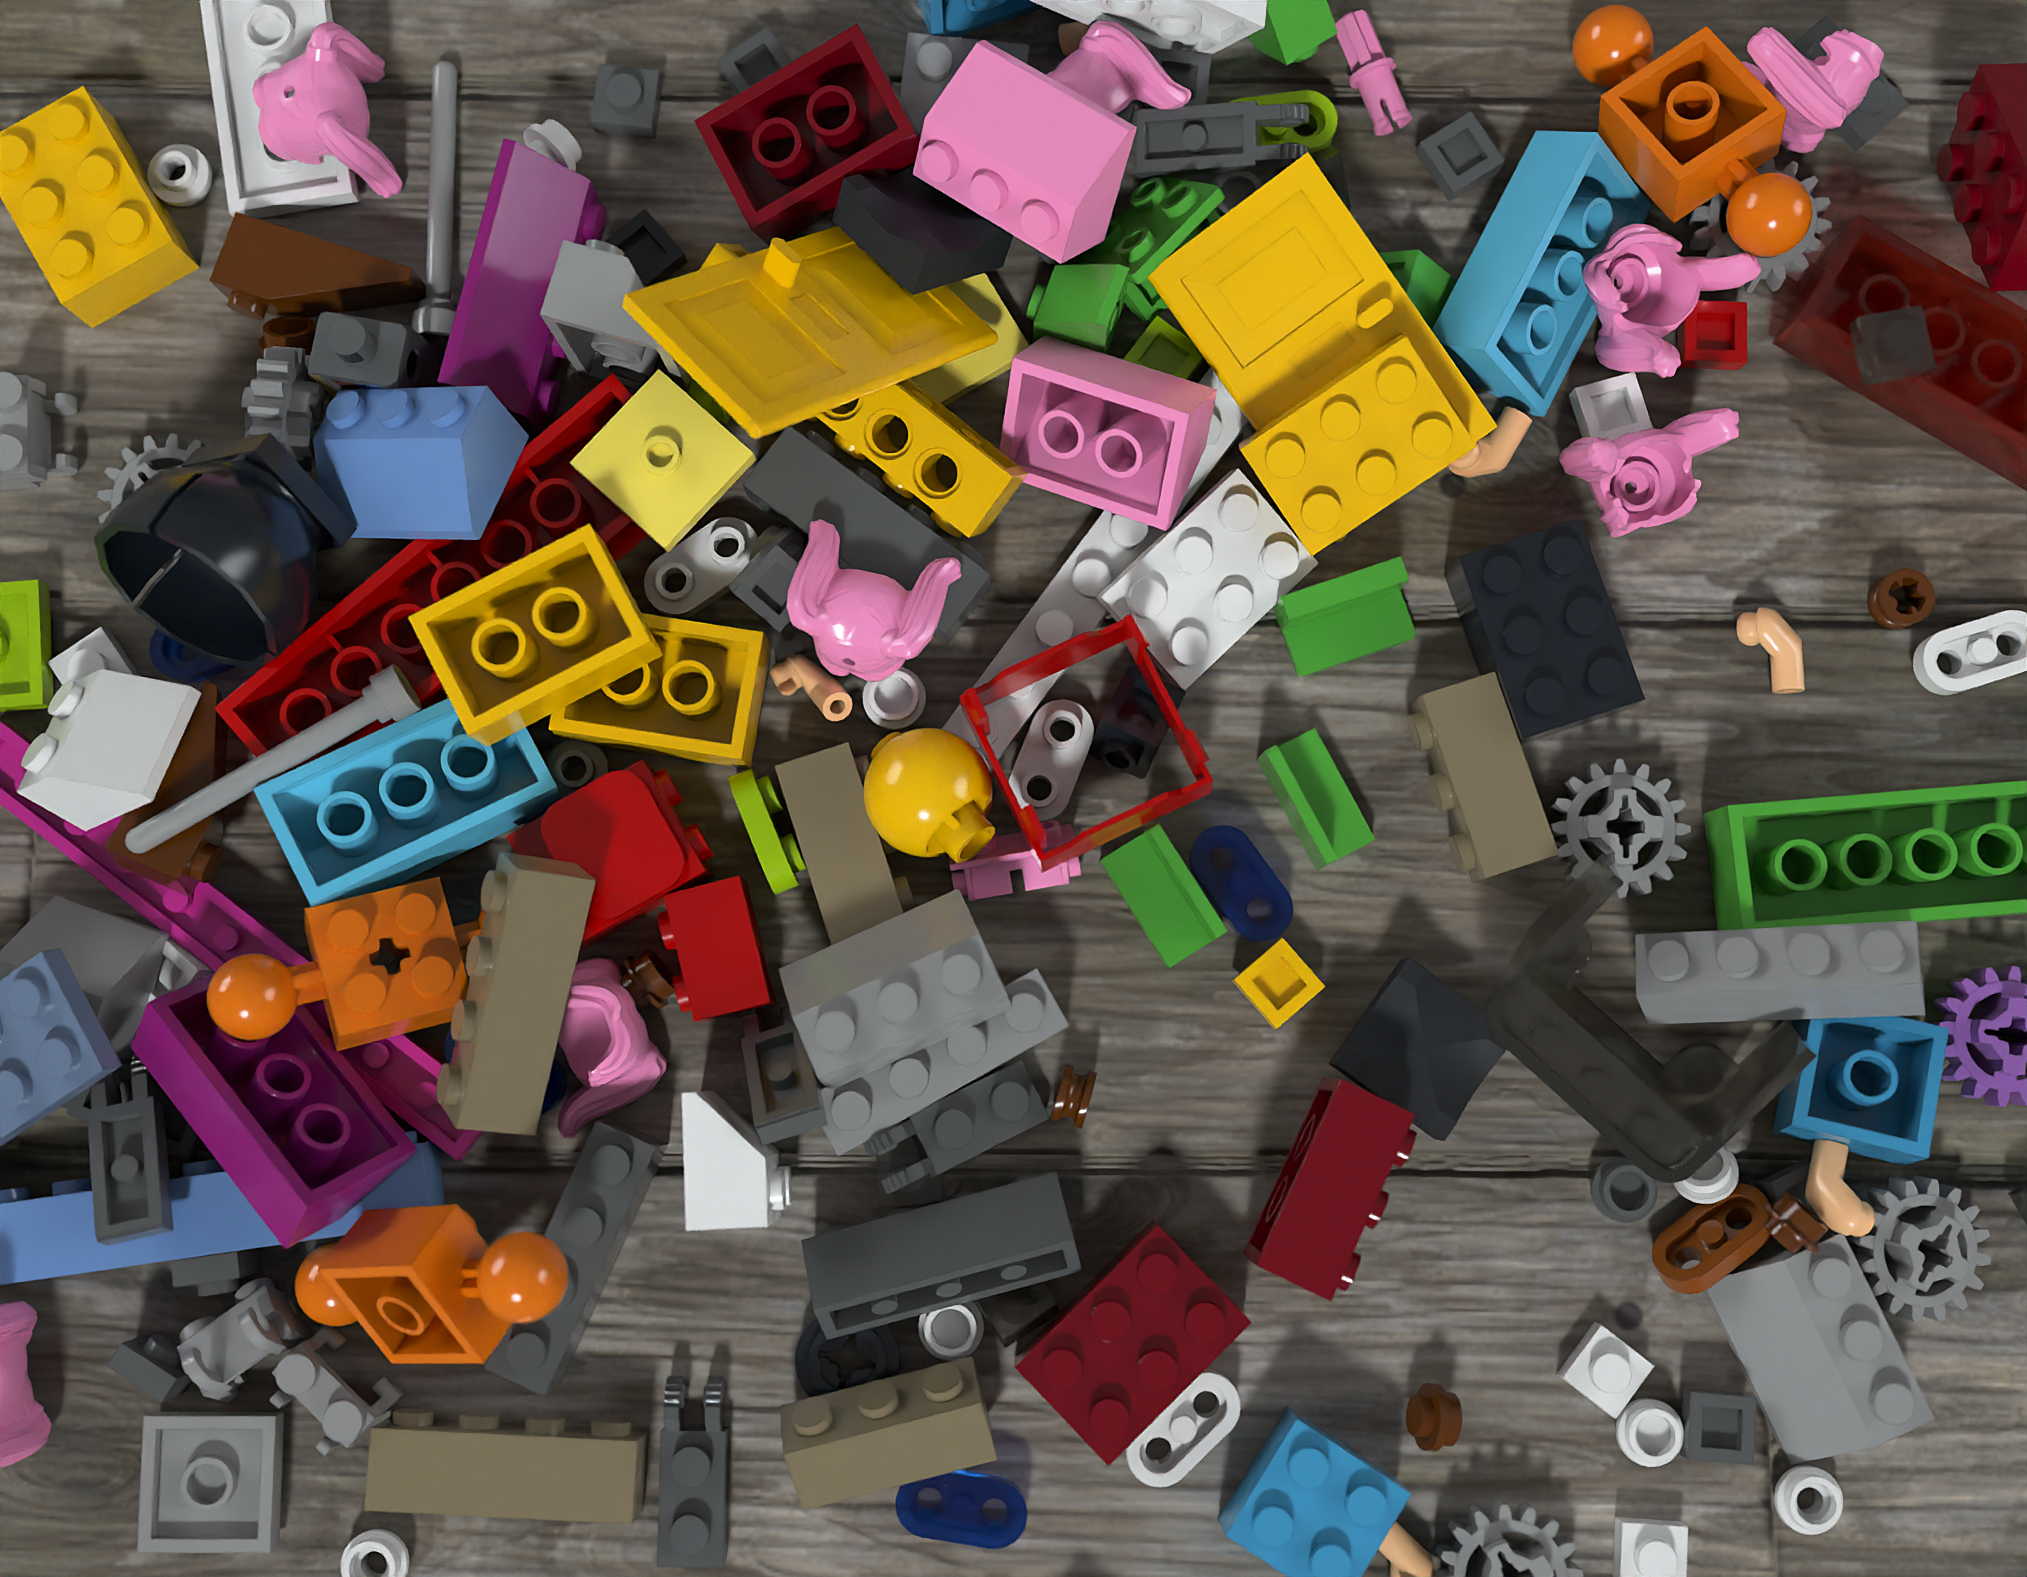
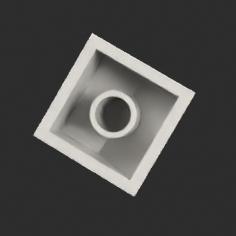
(106, 746)
(727, 1169)

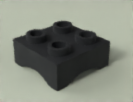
(918, 231)
(1420, 1048)

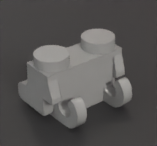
(27, 432)
(224, 1347)
(326, 1395)

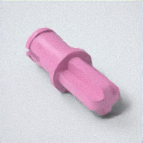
(1371, 72)

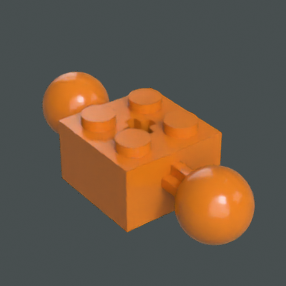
(1692, 127)
(364, 1004)
(431, 1283)

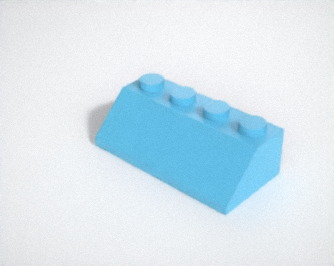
(1523, 290)
(402, 803)

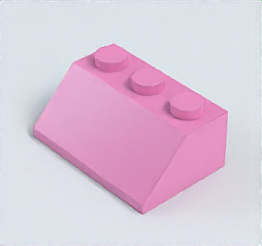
(1025, 153)
(1105, 429)

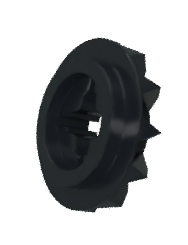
(821, 1375)

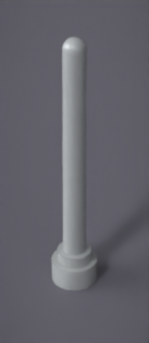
(437, 311)
(385, 698)

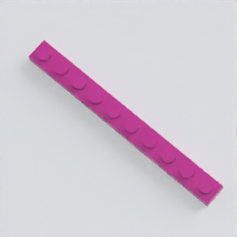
(221, 928)

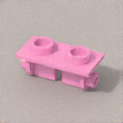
(989, 873)

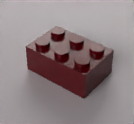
(807, 130)
(1988, 172)
(1331, 1188)
(1130, 1342)

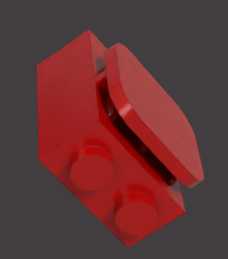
(626, 839)

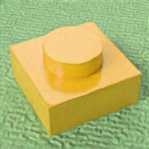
(1278, 983)

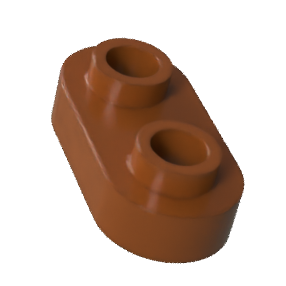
(1708, 1236)

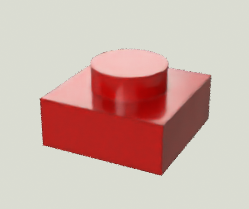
(1714, 336)

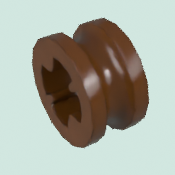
(1918, 591)
(1073, 1096)

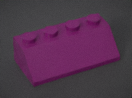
(498, 323)
(273, 1111)

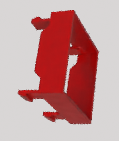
(1049, 663)

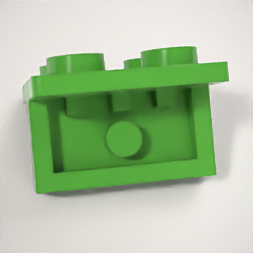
(1155, 225)

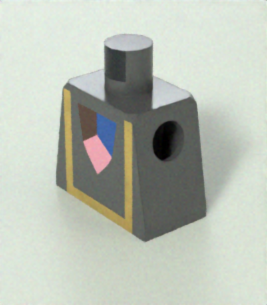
(370, 355)

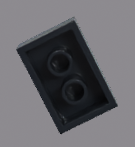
(1545, 629)

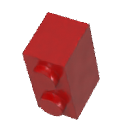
(716, 950)

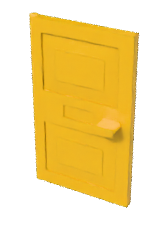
(1294, 297)
(802, 329)

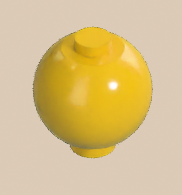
(929, 794)

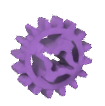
(1995, 1060)

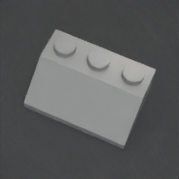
(591, 325)
(893, 990)
(1817, 1351)

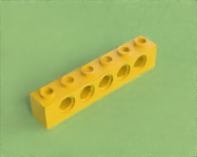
(983, 472)

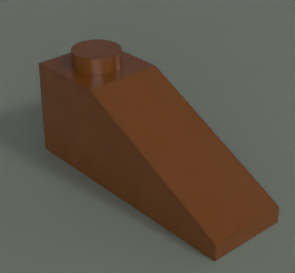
(297, 274)
(197, 762)

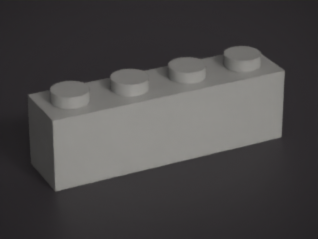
(1780, 973)
(914, 1082)

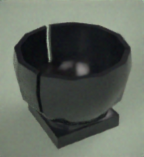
(246, 546)

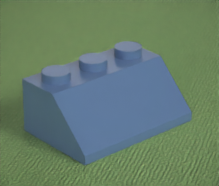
(417, 460)

